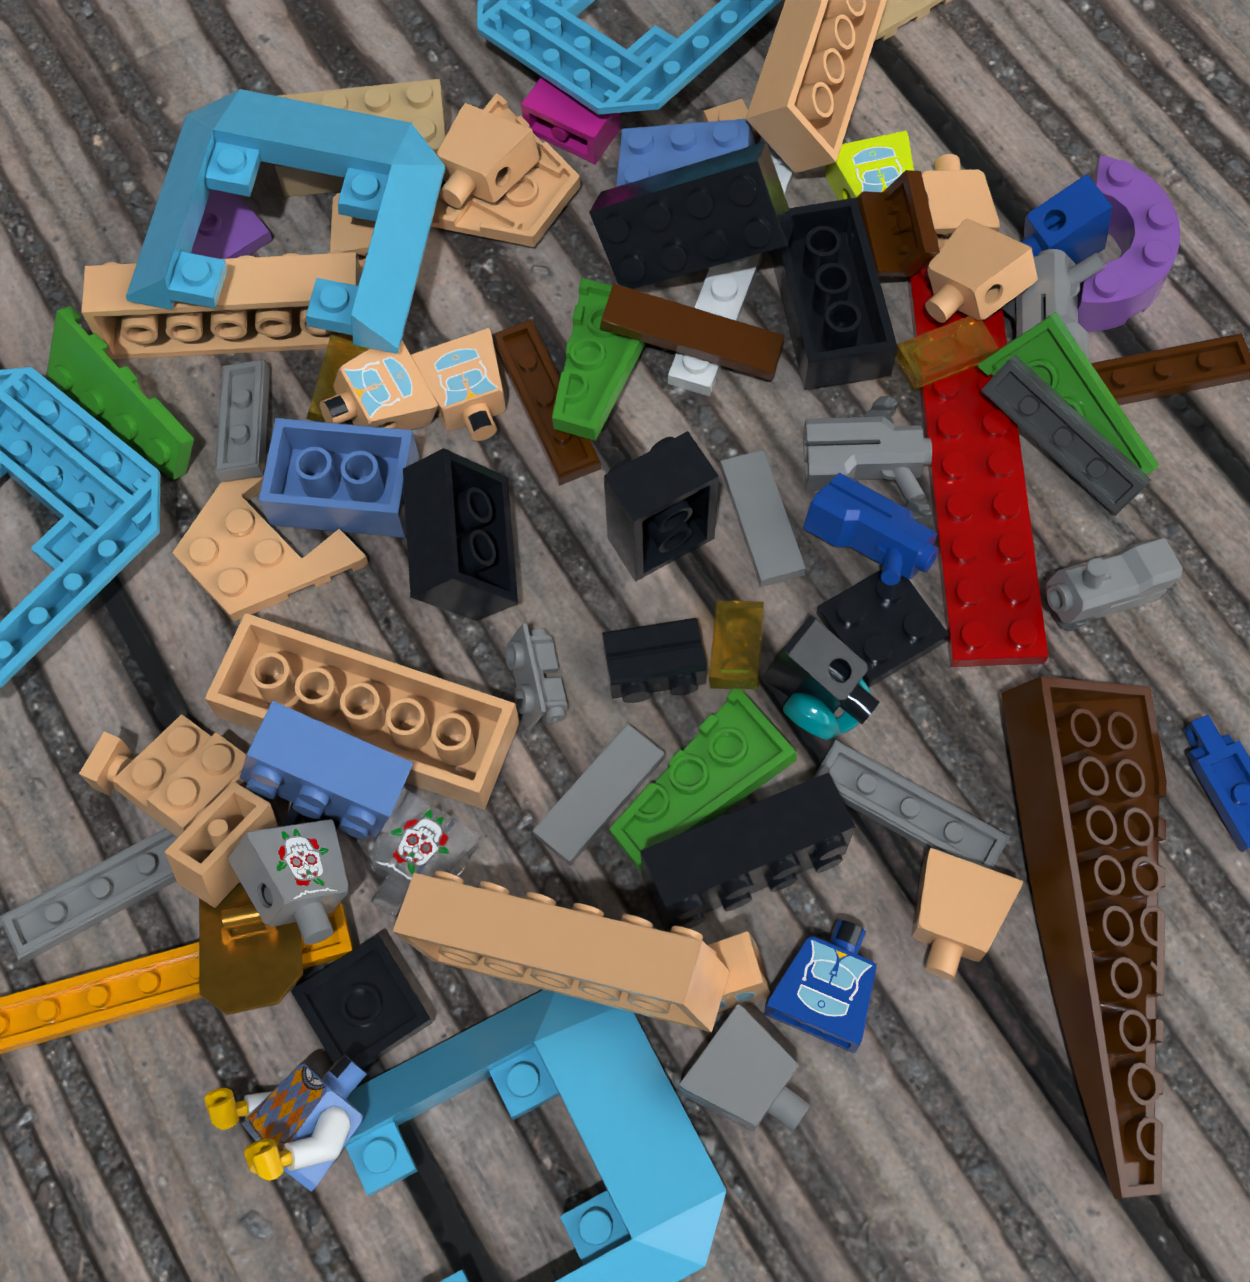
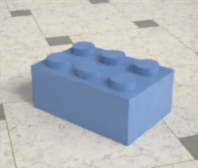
(669, 147)
(337, 477)
(324, 771)

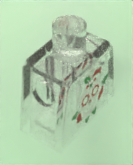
(420, 842)

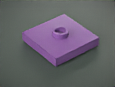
(229, 228)

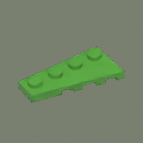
(1063, 365)
(594, 366)
(114, 397)
(716, 770)

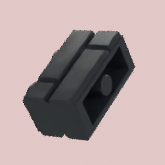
(654, 660)

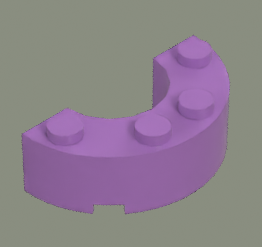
(1149, 241)

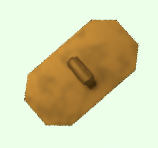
(243, 959)

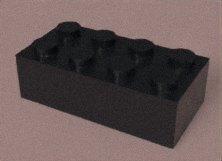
(693, 217)
(834, 297)
(747, 852)

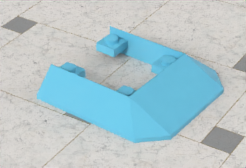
(600, 71)
(387, 180)
(91, 483)
(656, 1172)

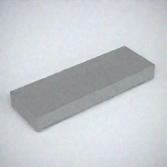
(242, 421)
(762, 518)
(598, 794)

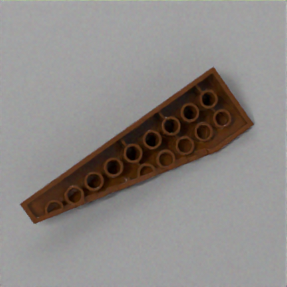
(1091, 838)

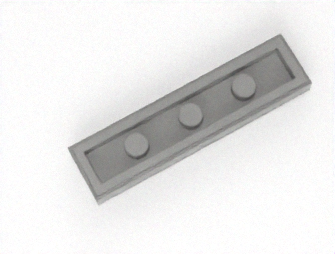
(910, 808)
(90, 897)

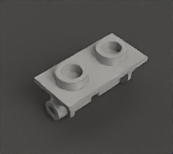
(535, 696)

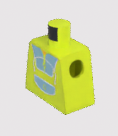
(869, 164)

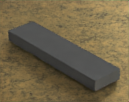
(1065, 435)

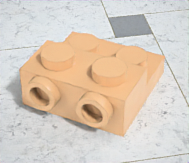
(180, 774)

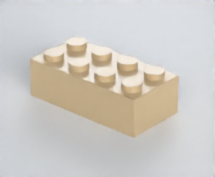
(407, 101)

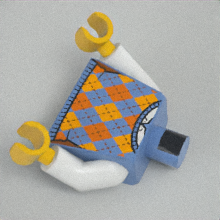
(295, 1125)

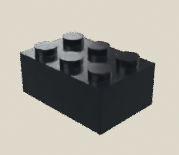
(661, 504)
(459, 536)

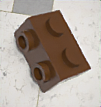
(900, 226)

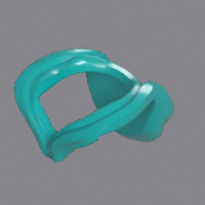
(816, 717)

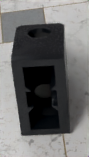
(822, 667)

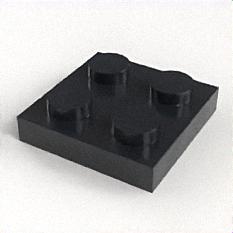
(883, 625)
(362, 1005)

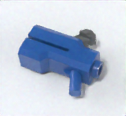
(874, 525)

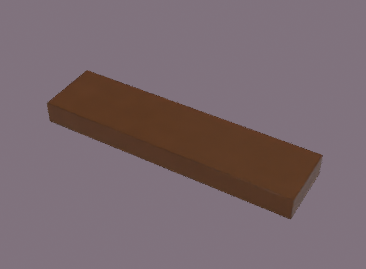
(692, 331)
(1176, 369)
(537, 387)

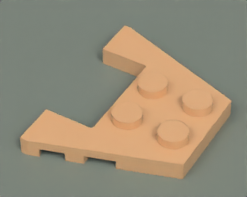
(526, 207)
(246, 561)

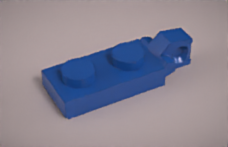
(1225, 775)

